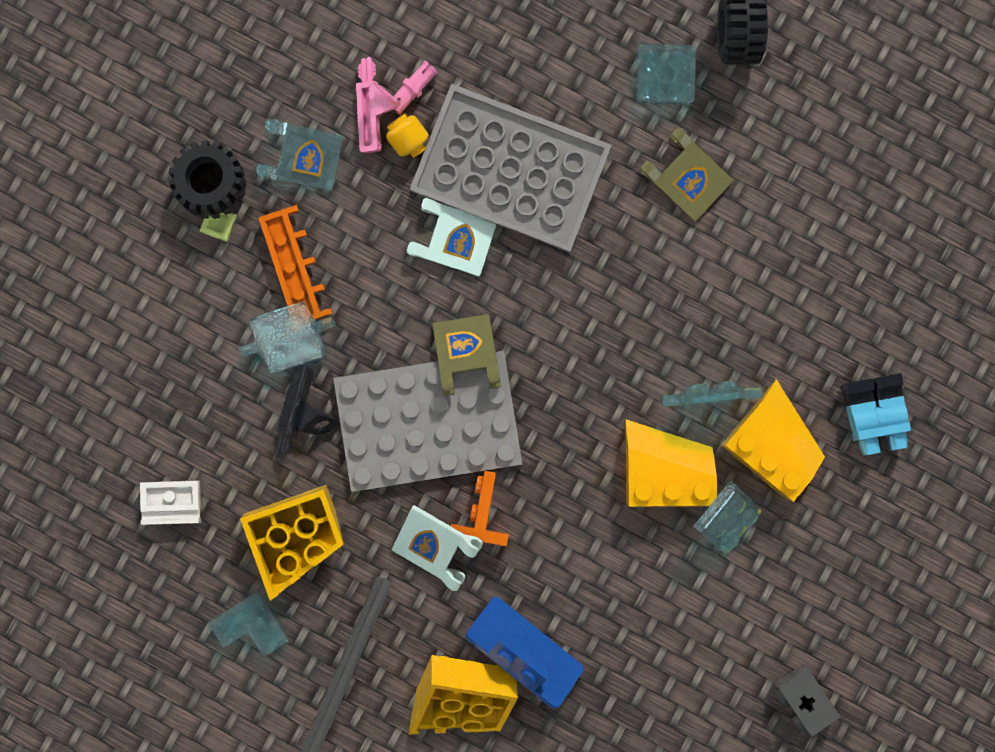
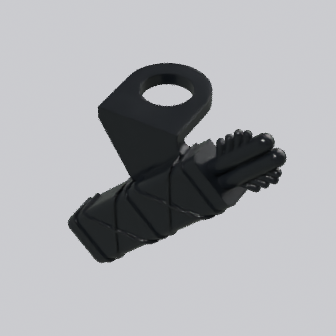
(297, 413)

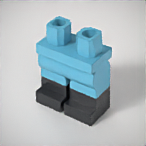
(877, 410)

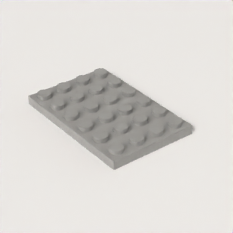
(510, 168)
(407, 431)

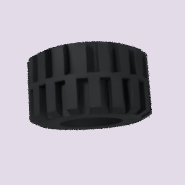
(742, 31)
(191, 164)

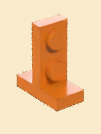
(481, 511)

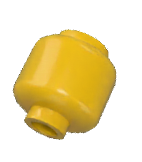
(407, 136)

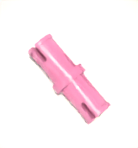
(413, 86)

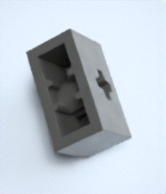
(820, 710)

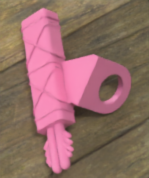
(371, 103)

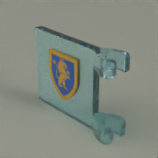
(306, 158)

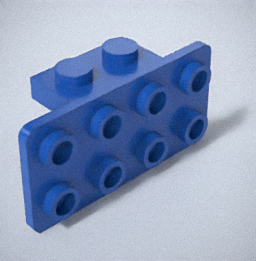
(524, 652)

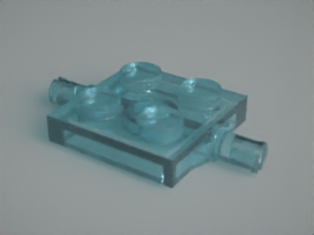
(287, 337)
(700, 394)

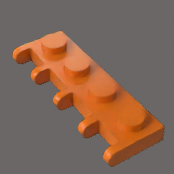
(289, 261)

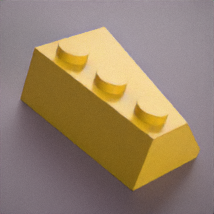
(776, 444)
(667, 469)
(292, 537)
(462, 696)

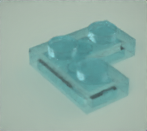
(250, 617)

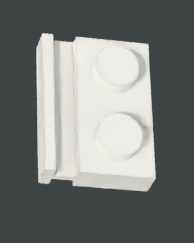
(170, 502)

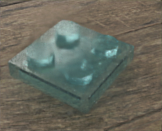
(666, 74)
(728, 518)

